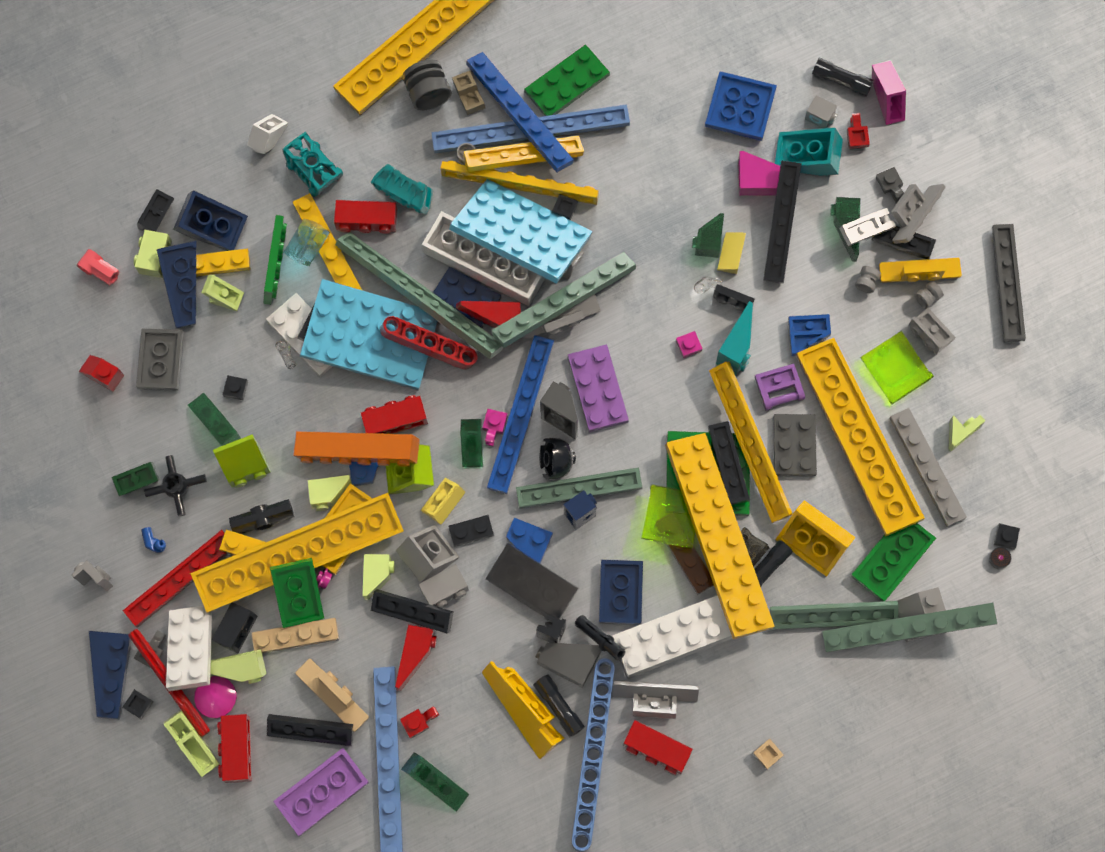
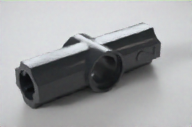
(261, 517)

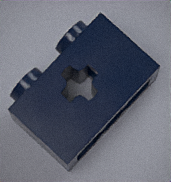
(580, 509)

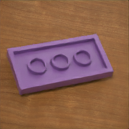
(598, 388)
(321, 792)

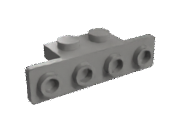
(913, 209)
(571, 317)
(655, 699)

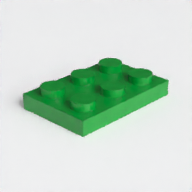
(297, 592)

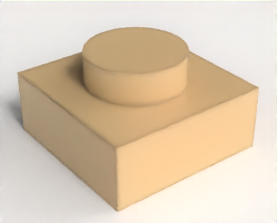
(768, 754)

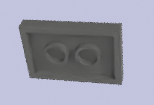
(159, 359)
(795, 444)

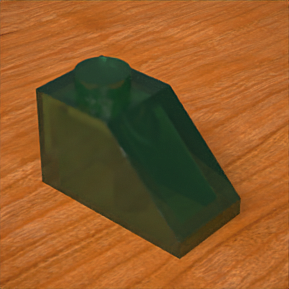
(709, 238)
(471, 442)

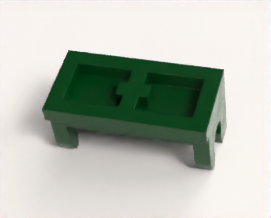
(135, 478)

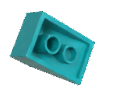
(816, 149)
(738, 342)

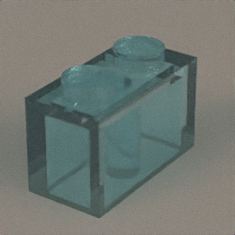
(306, 242)

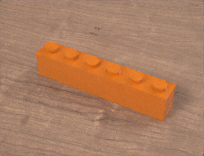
(356, 448)

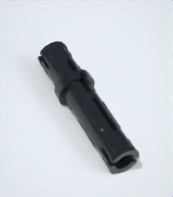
(605, 642)

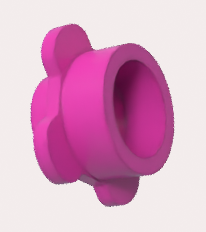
(323, 578)

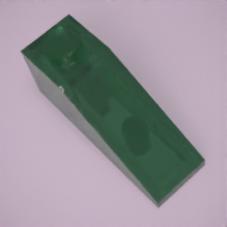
(845, 211)
(213, 420)
(435, 781)

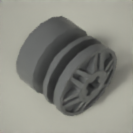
(426, 84)

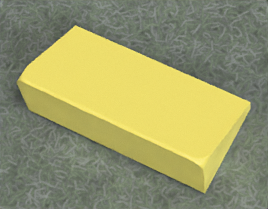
(731, 252)
(443, 500)

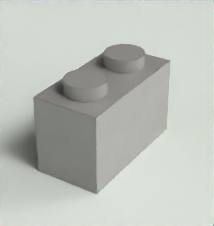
(444, 587)

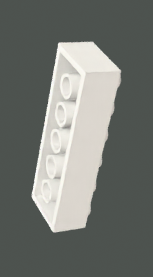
(480, 262)
(673, 636)

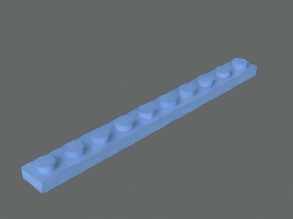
(509, 132)
(388, 760)

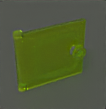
(898, 370)
(668, 514)

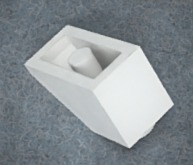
(266, 133)

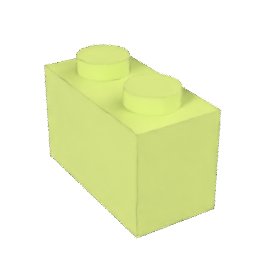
(147, 259)

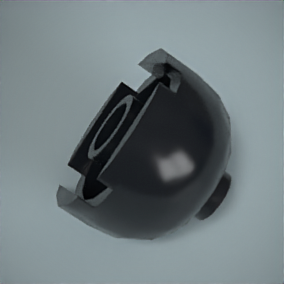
(556, 458)

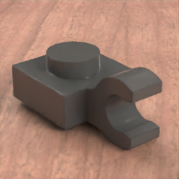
(891, 182)
(155, 643)

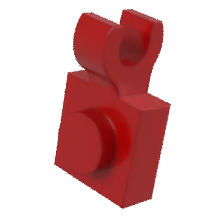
(857, 134)
(417, 722)

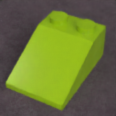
(242, 461)

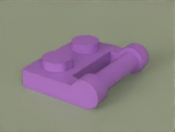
(778, 380)

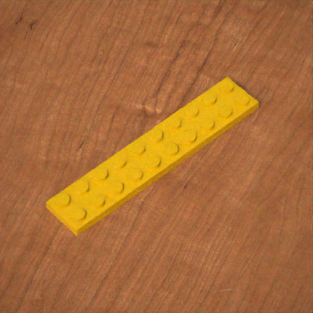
(406, 47)
(860, 437)
(719, 536)
(321, 541)

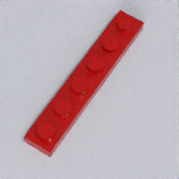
(174, 581)

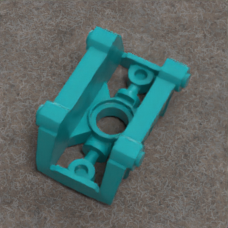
(306, 171)
(403, 189)

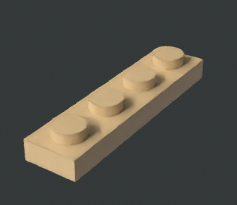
(296, 636)

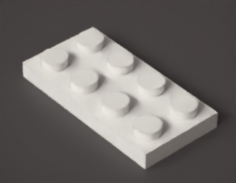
(288, 323)
(188, 648)

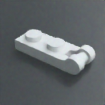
(867, 227)

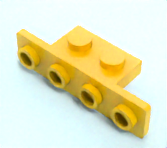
(920, 270)

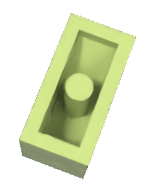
(327, 491)
(376, 573)

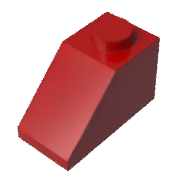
(102, 372)

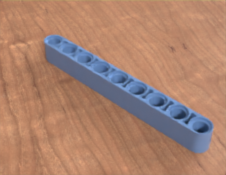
(597, 744)

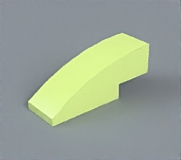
(191, 743)

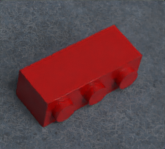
(365, 216)
(395, 416)
(235, 748)
(657, 748)

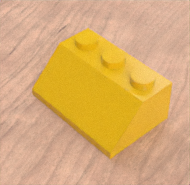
(815, 538)

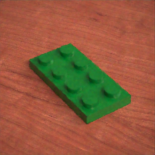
(567, 81)
(275, 259)
(892, 560)

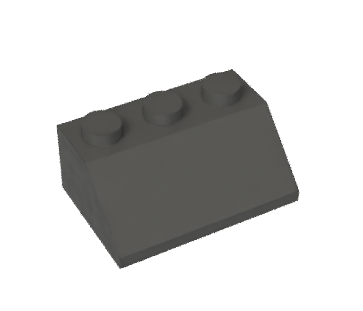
(559, 409)

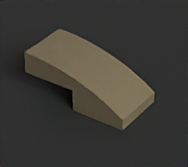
(468, 92)

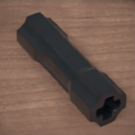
(829, 71)
(772, 561)
(568, 719)

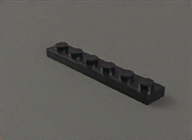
(782, 222)

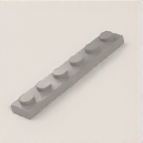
(928, 467)

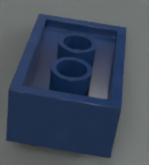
(210, 221)

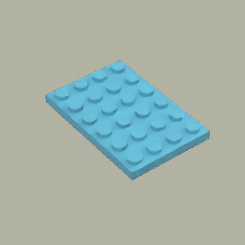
(521, 230)
(348, 335)

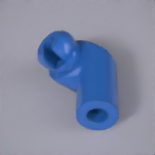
(152, 543)

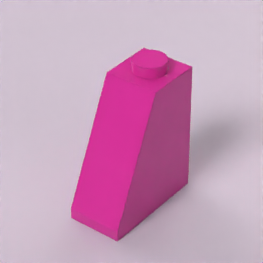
(889, 92)
(756, 175)

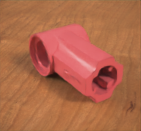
(93, 264)

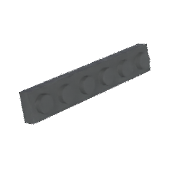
(1008, 282)

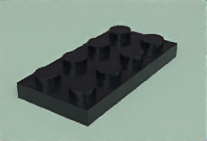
(531, 582)

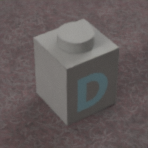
(821, 112)

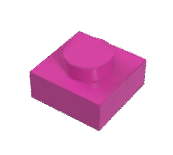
(689, 344)

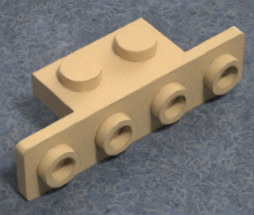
(336, 698)

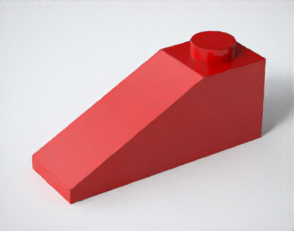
(490, 312)
(415, 651)

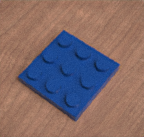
(740, 106)

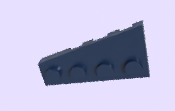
(179, 277)
(109, 669)

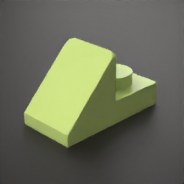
(222, 293)
(959, 432)

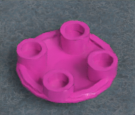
(217, 698)

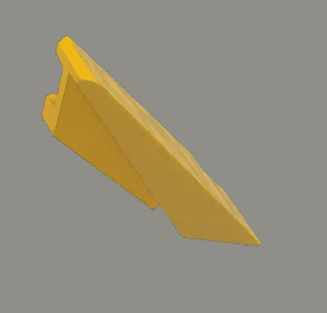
(524, 708)

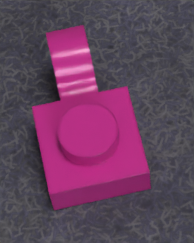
(494, 424)

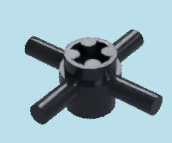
(168, 482)

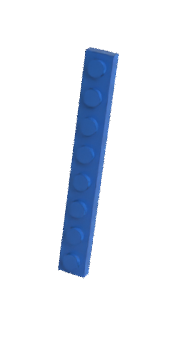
(519, 112)
(520, 414)

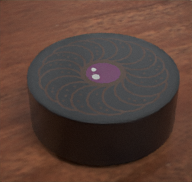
(1000, 558)

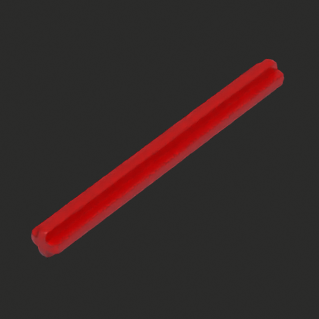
(160, 670)

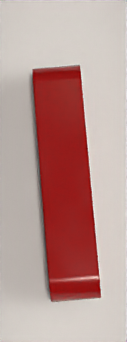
(420, 334)

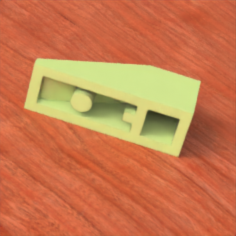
(240, 667)

